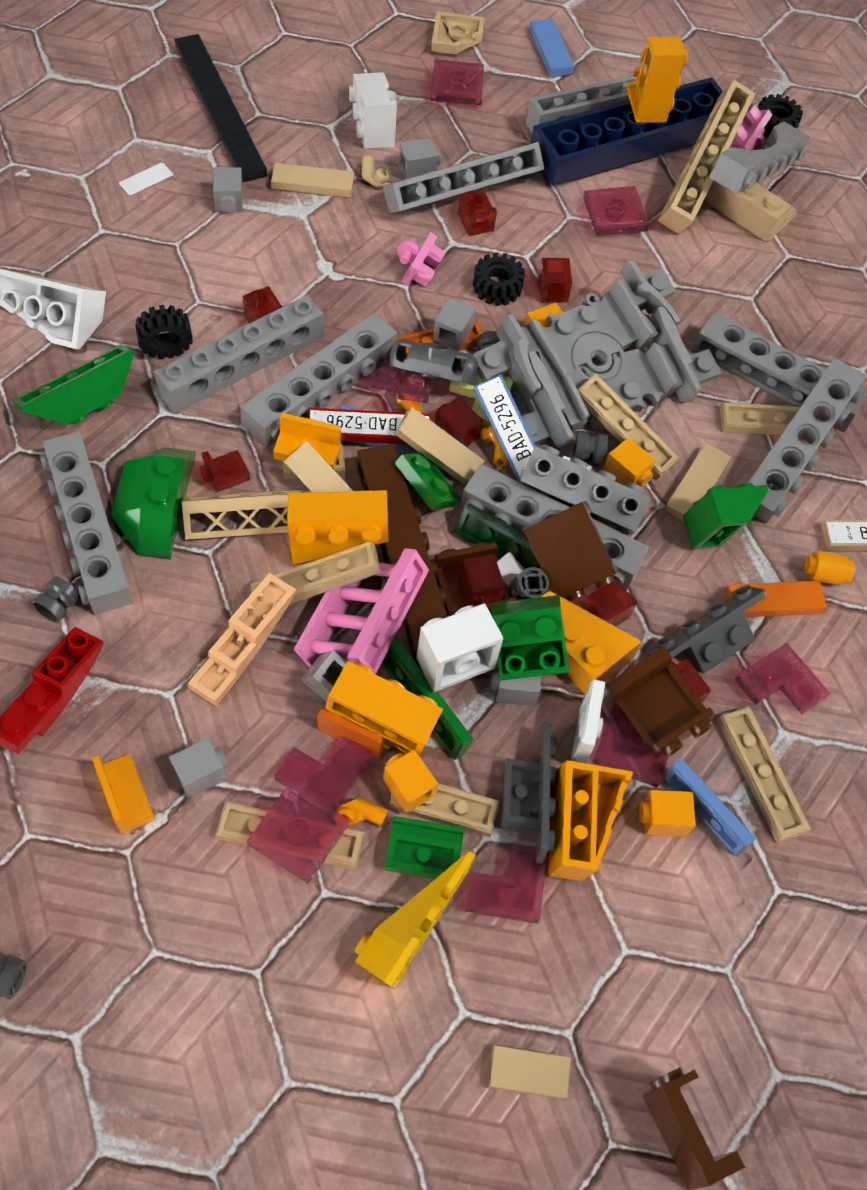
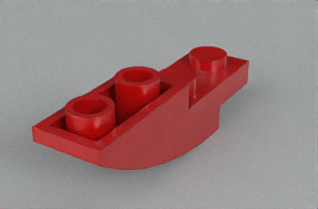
(50, 691)

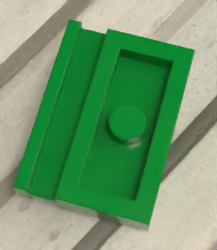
(427, 481)
(422, 847)

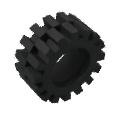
(781, 110)
(502, 268)
(162, 320)

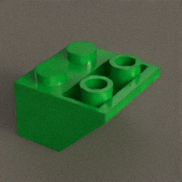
(722, 514)
(531, 637)

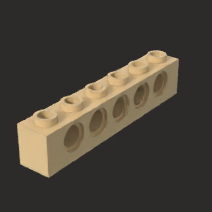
(714, 139)

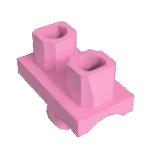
(752, 129)
(428, 252)

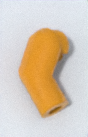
(360, 810)

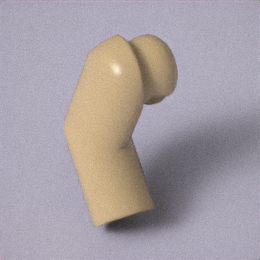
(373, 176)

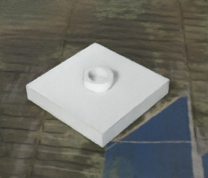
(588, 722)

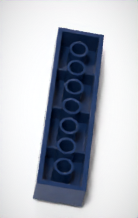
(612, 138)

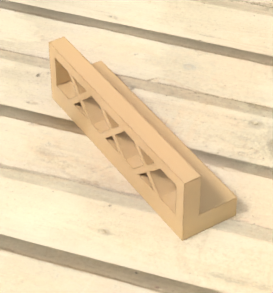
(237, 502)

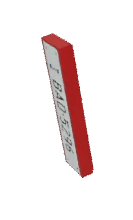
(362, 424)

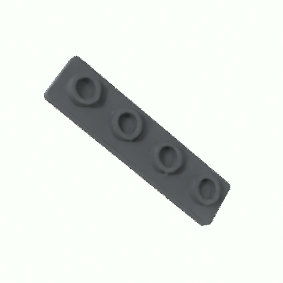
(717, 632)
(527, 794)

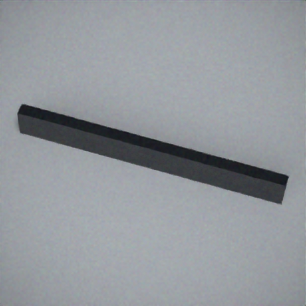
(220, 107)

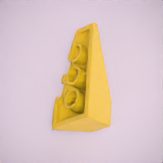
(402, 935)

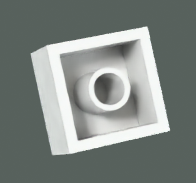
(458, 646)

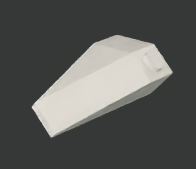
(54, 307)

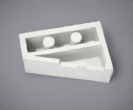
(373, 110)

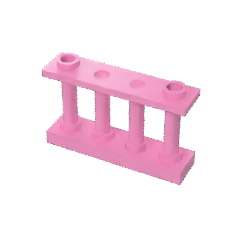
(378, 628)

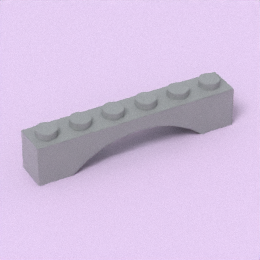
(742, 168)

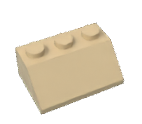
(752, 208)

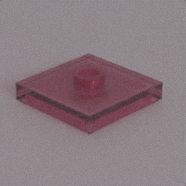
(457, 82)
(615, 211)
(624, 750)
(298, 832)

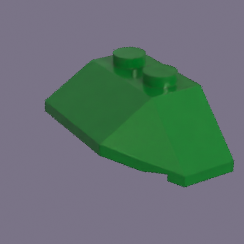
(81, 389)
(151, 500)

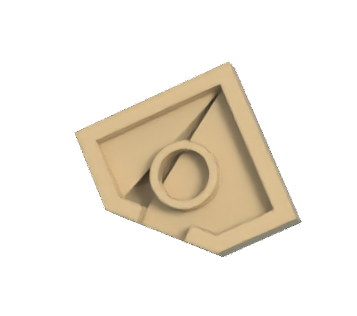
(456, 32)

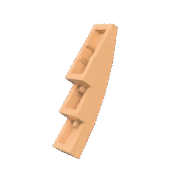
(243, 639)

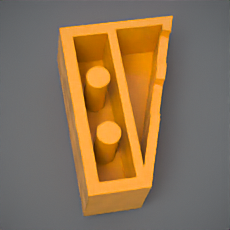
(657, 79)
(334, 522)
(593, 645)
(383, 708)
(583, 817)

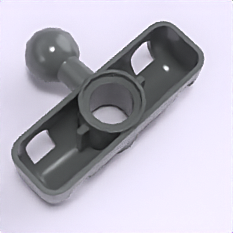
(434, 361)

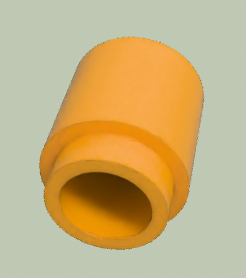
(829, 567)

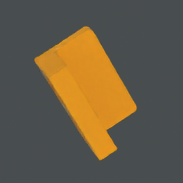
(298, 430)
(124, 793)

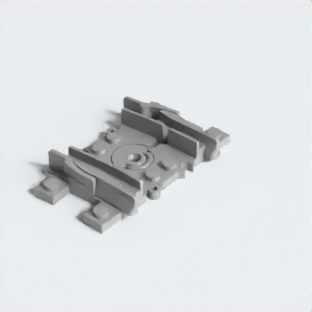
(557, 359)

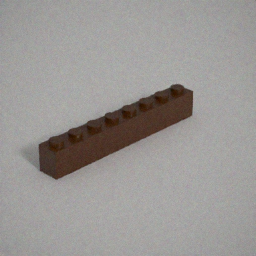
(379, 472)

